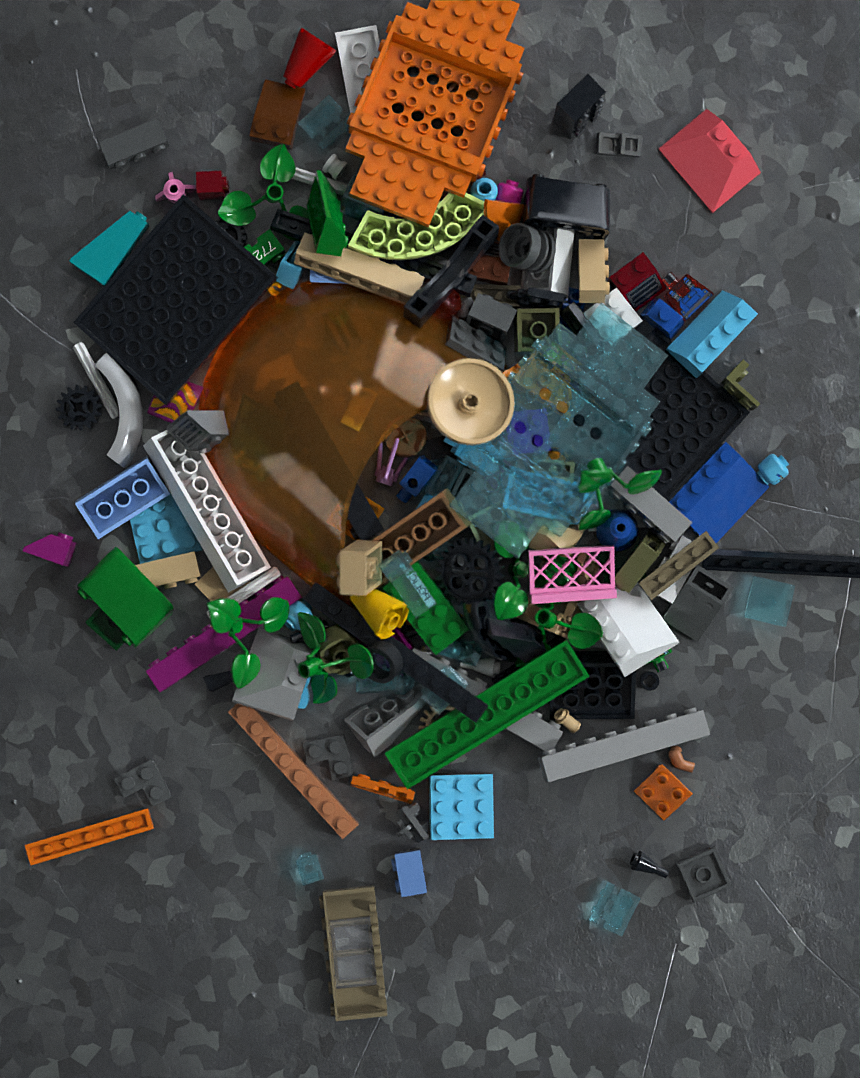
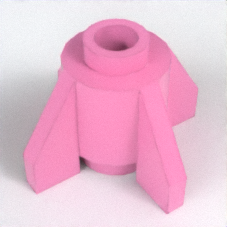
(170, 185)

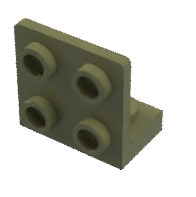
(732, 387)

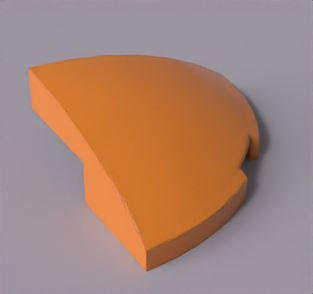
(503, 213)

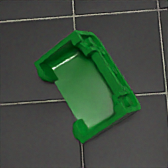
(126, 597)

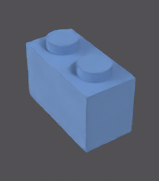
(410, 873)

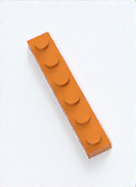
(89, 836)

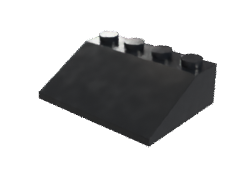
(602, 694)

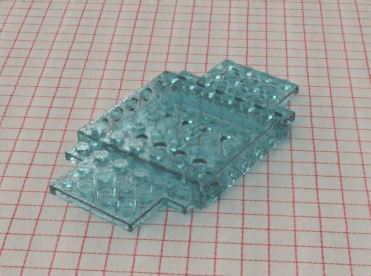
(597, 376)

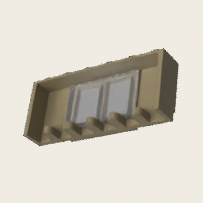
(353, 953)

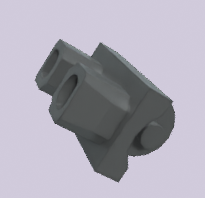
(409, 824)

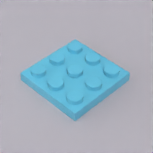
(162, 532)
(461, 806)

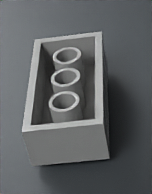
(652, 508)

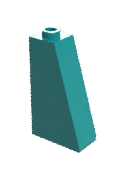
(111, 248)

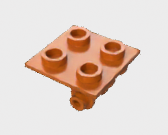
(663, 792)

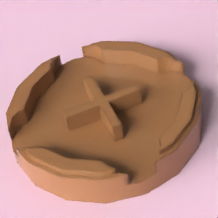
(411, 438)

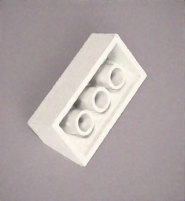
(557, 275)

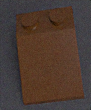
(277, 114)

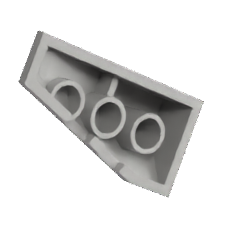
(383, 722)

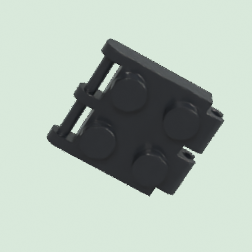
(536, 296)

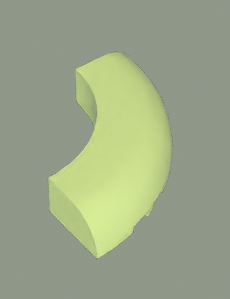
(405, 240)

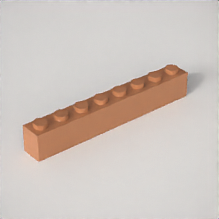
(294, 769)

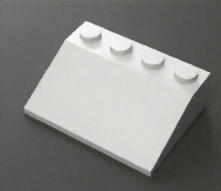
(631, 628)

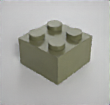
(533, 324)

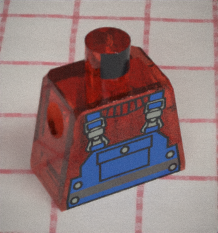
(686, 295)

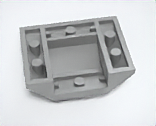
(278, 683)

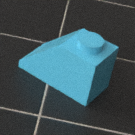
(288, 272)

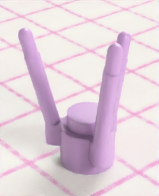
(386, 474)

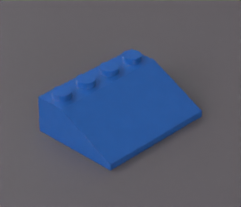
(719, 493)

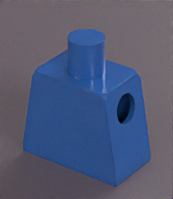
(663, 317)
(422, 471)

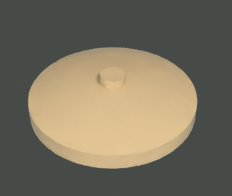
(470, 401)

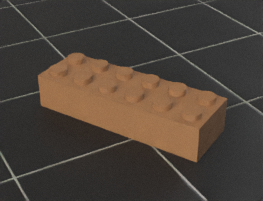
(423, 529)

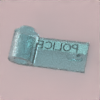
(407, 582)

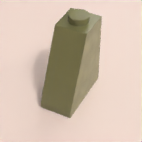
(638, 562)

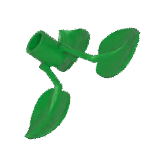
(275, 166)
(597, 476)
(511, 601)
(224, 619)
(583, 632)
(322, 684)

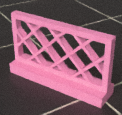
(571, 592)

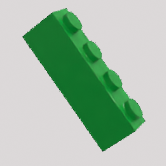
(326, 217)

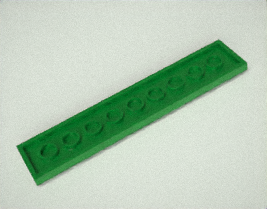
(508, 703)

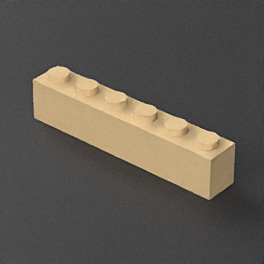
(360, 271)

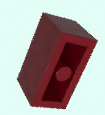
(211, 185)

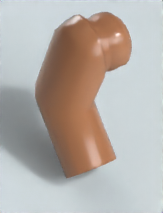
(678, 761)

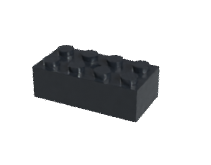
(579, 107)

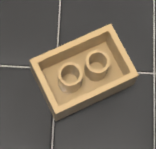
(360, 567)

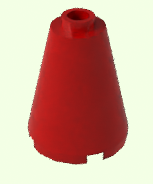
(306, 58)

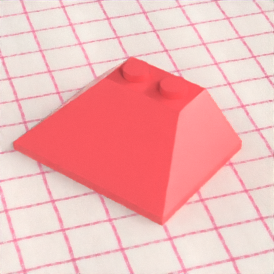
(710, 159)

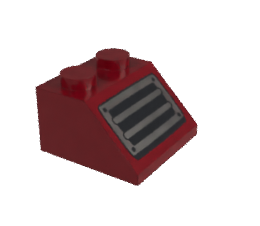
(638, 282)

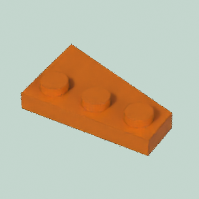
(383, 788)

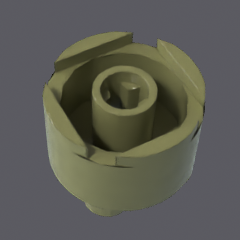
(336, 648)

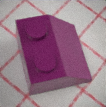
(53, 548)

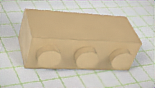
(592, 271)
(172, 569)

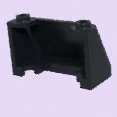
(567, 206)

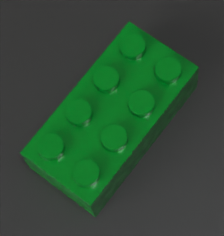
(440, 623)

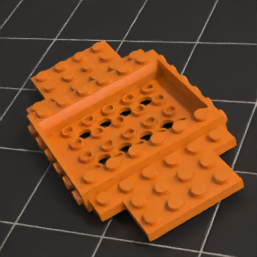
(407, 159)

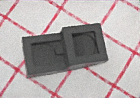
(618, 144)

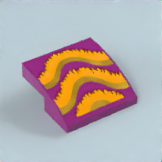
(185, 400)

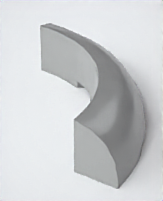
(130, 411)

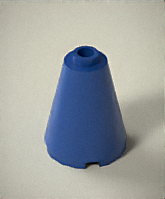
(609, 535)

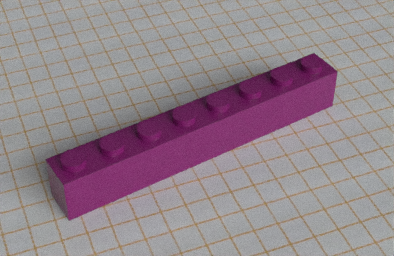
(211, 643)

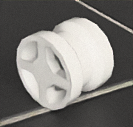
(335, 166)

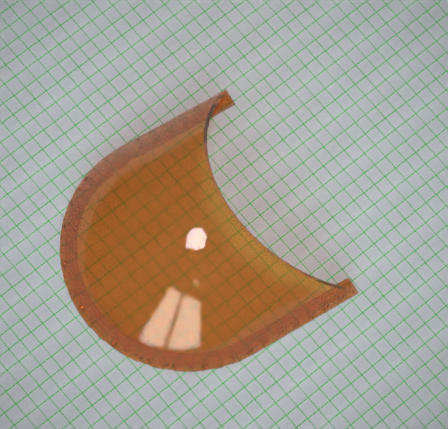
(306, 403)

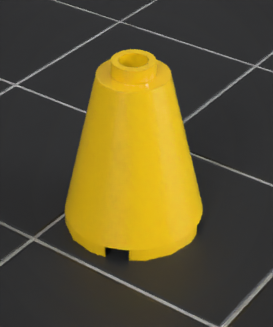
(381, 612)

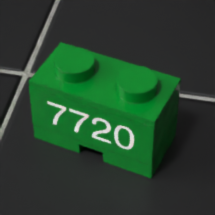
(267, 249)

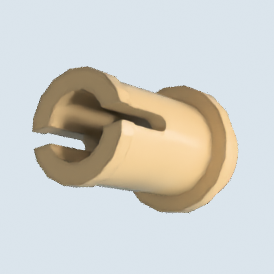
(563, 717)

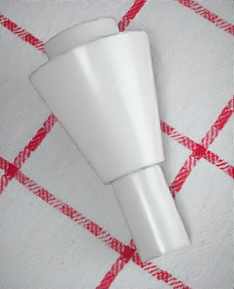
(486, 666)

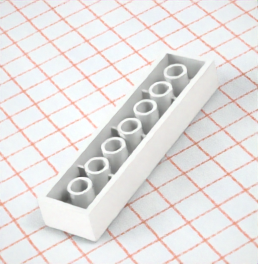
(208, 510)

